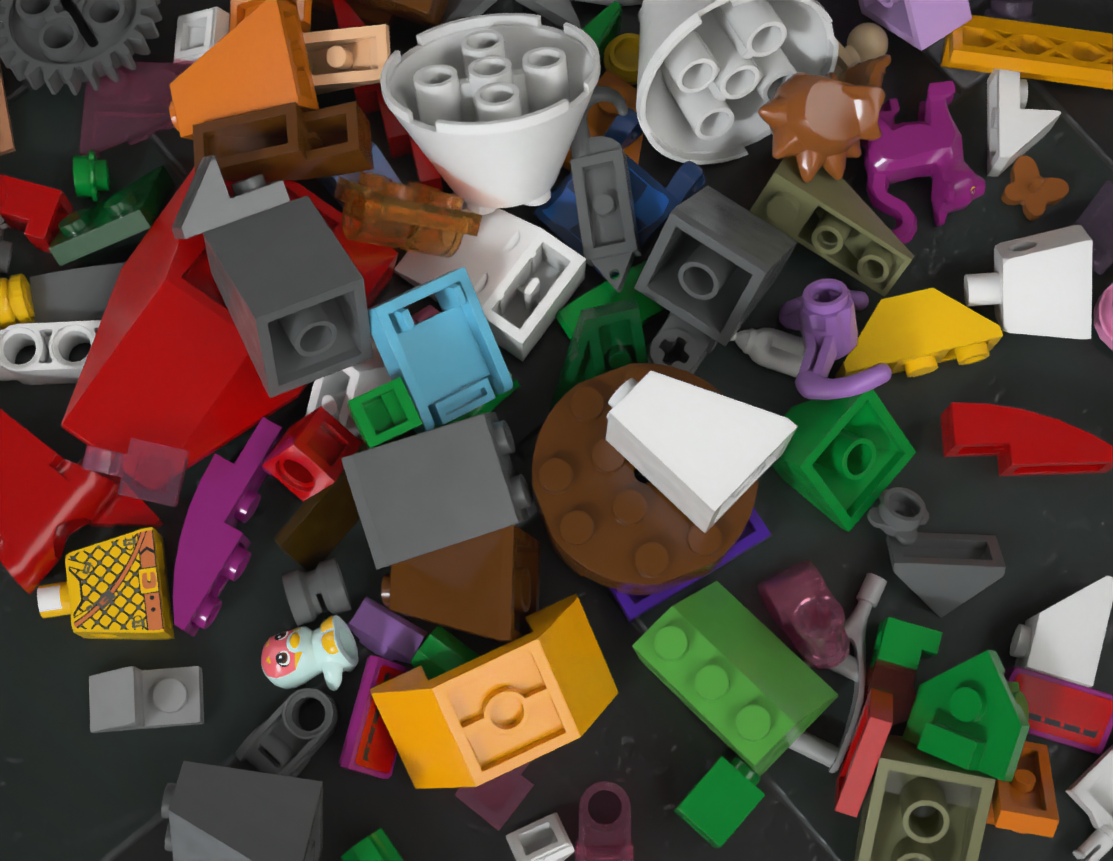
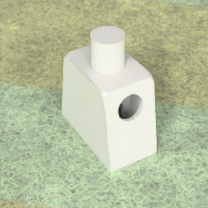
(1039, 284)

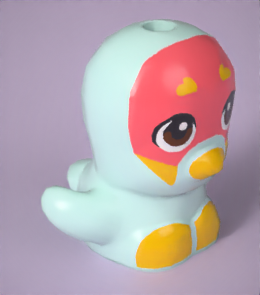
(304, 653)

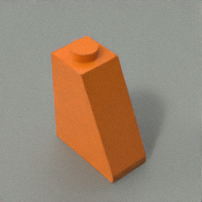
(246, 71)

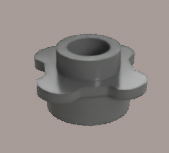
(899, 514)

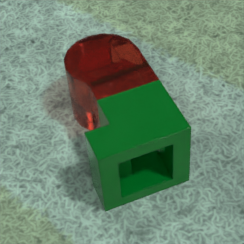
(383, 414)
(896, 661)

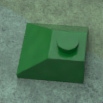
(843, 454)

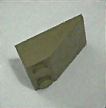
(922, 808)

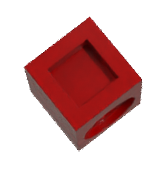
(311, 453)

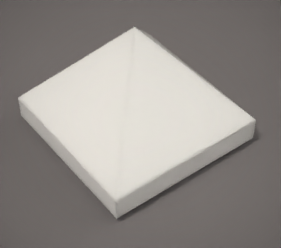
(541, 841)

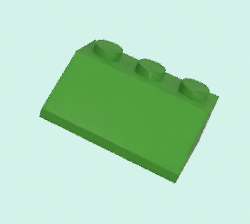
(734, 675)

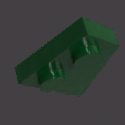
(112, 219)
(602, 342)

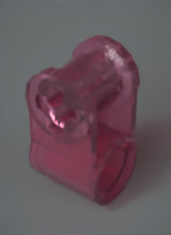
(807, 614)
(608, 840)

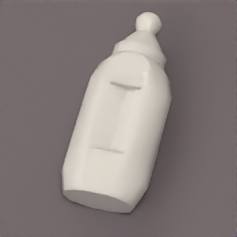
(772, 349)

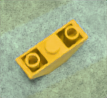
(918, 332)

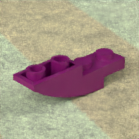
(209, 544)

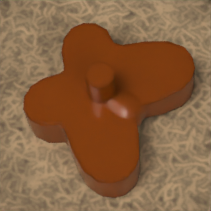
(1032, 189)

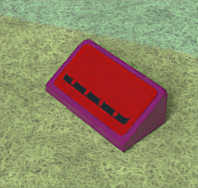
(1065, 710)
(368, 743)

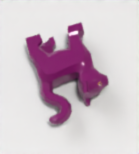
(920, 150)

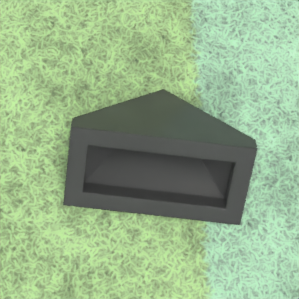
(947, 566)

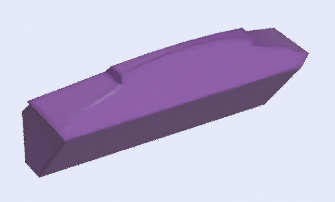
(386, 632)

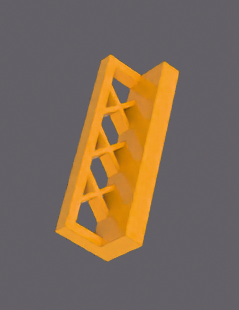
(1031, 49)

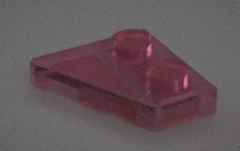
(128, 108)

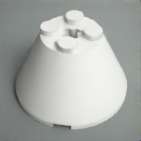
(716, 64)
(494, 103)

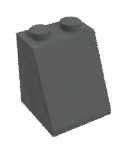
(714, 263)
(291, 294)
(437, 488)
(242, 815)

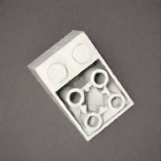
(516, 273)

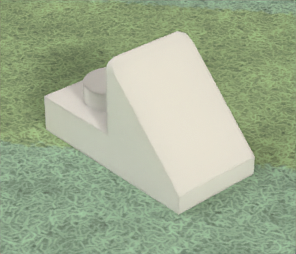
(1009, 125)

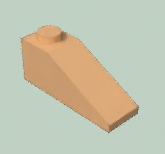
(347, 56)

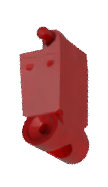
(41, 503)

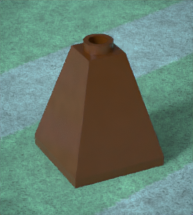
(471, 586)

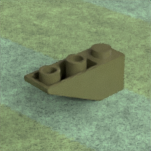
(833, 224)

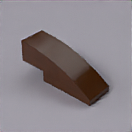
(287, 143)

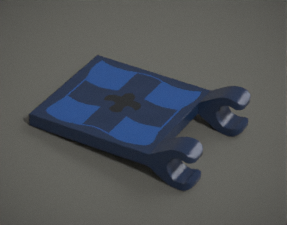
(650, 198)

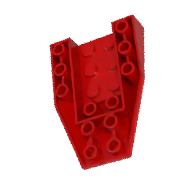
(170, 353)

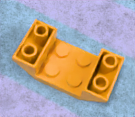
(500, 705)

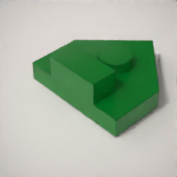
(970, 718)

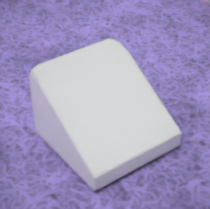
(198, 33)

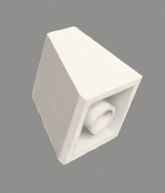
(694, 442)

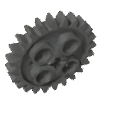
(47, 47)

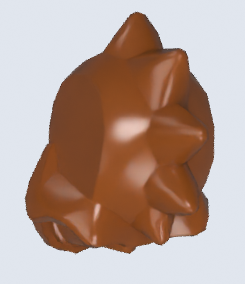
(826, 116)

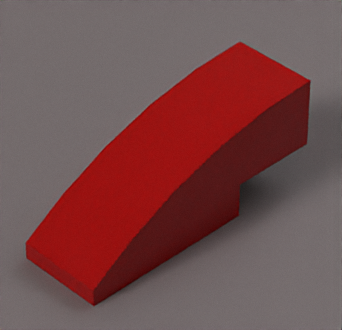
(1022, 441)

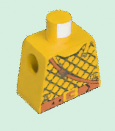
(114, 589)

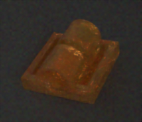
(403, 215)

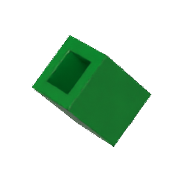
(721, 800)

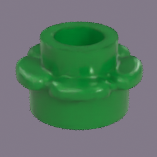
(90, 175)

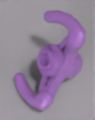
(829, 332)

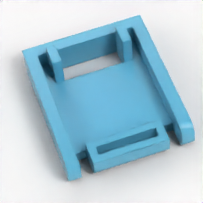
(444, 354)

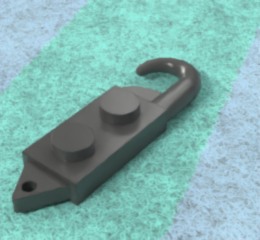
(604, 196)

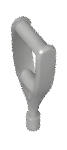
(852, 668)

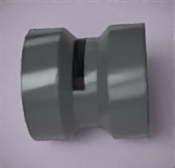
(316, 591)

